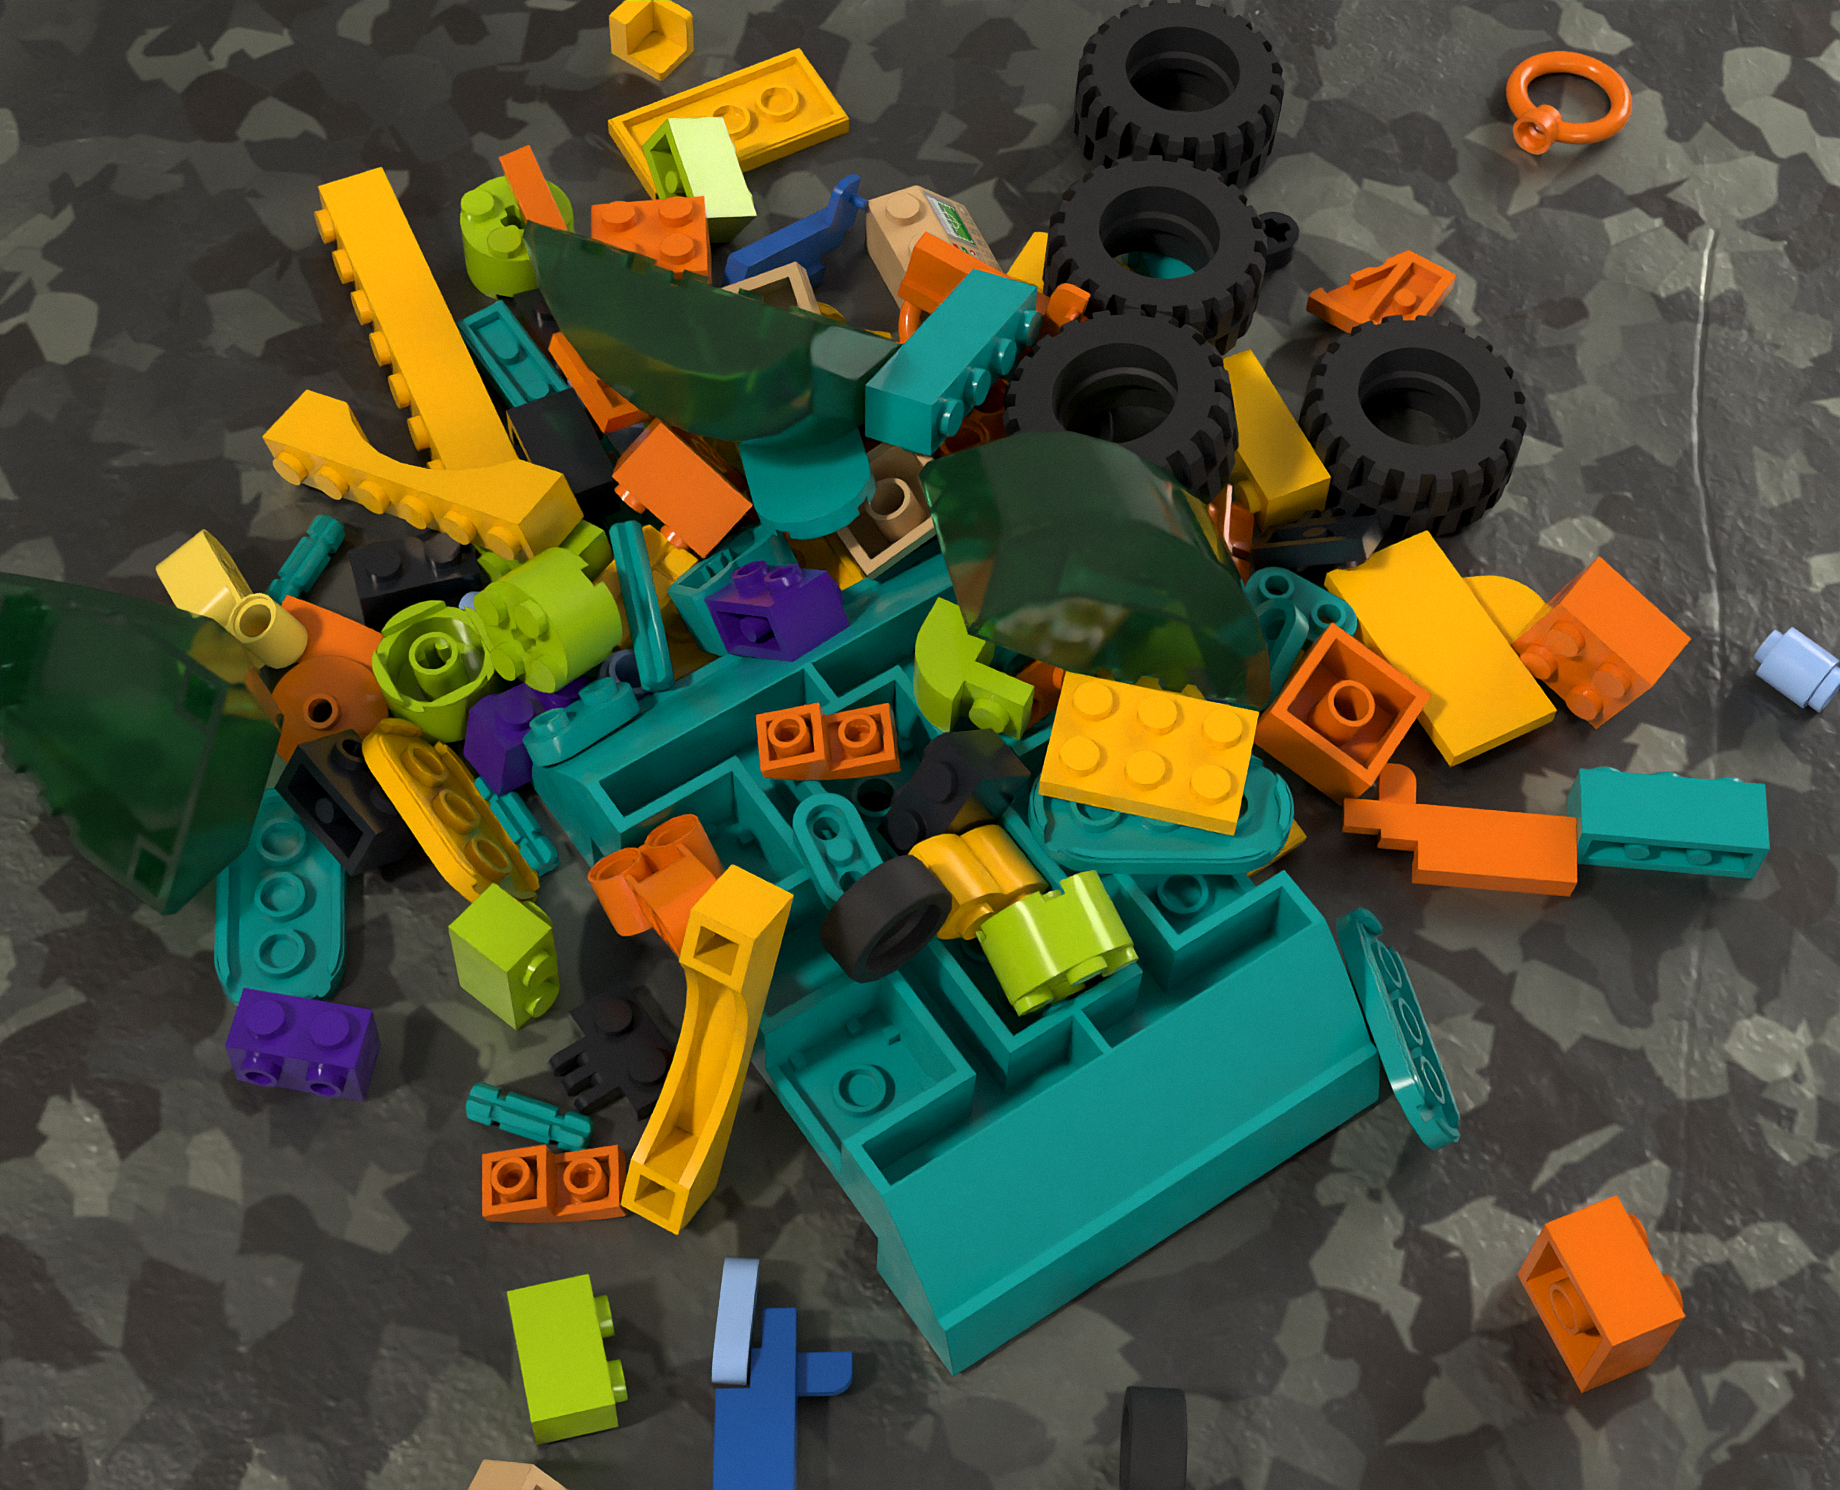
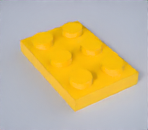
(1149, 753)

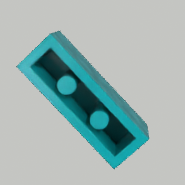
(1669, 822)

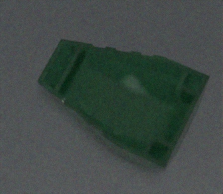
(703, 353)
(1095, 564)
(135, 731)

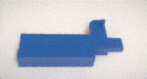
(801, 241)
(760, 1423)

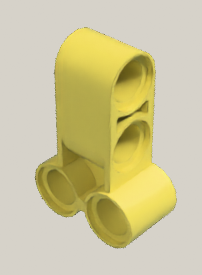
(208, 583)

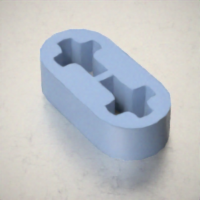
(735, 1321)

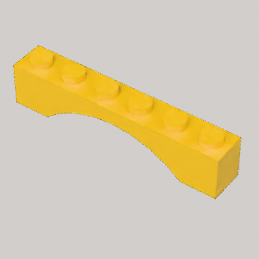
(501, 507)
(728, 974)

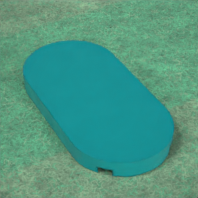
(809, 488)
(1126, 843)
(281, 911)
(1399, 1029)

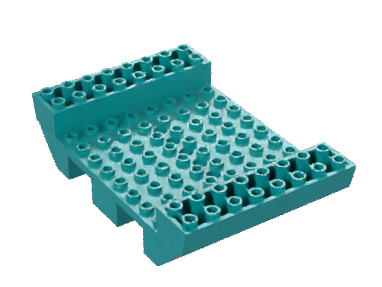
(975, 1141)

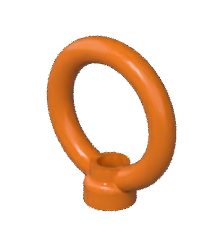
(1543, 125)

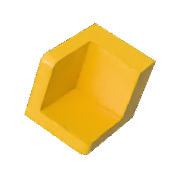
(652, 35)

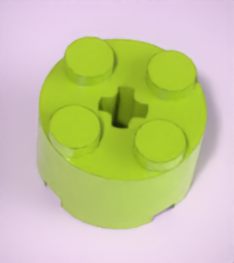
(494, 238)
(548, 621)
(435, 668)
(1056, 942)

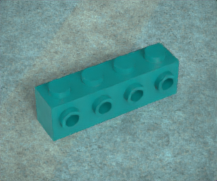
(951, 362)

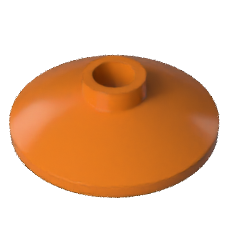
(332, 679)

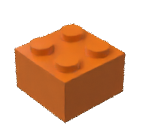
(662, 229)
(683, 486)
(1599, 643)
(1339, 715)
(1601, 1293)

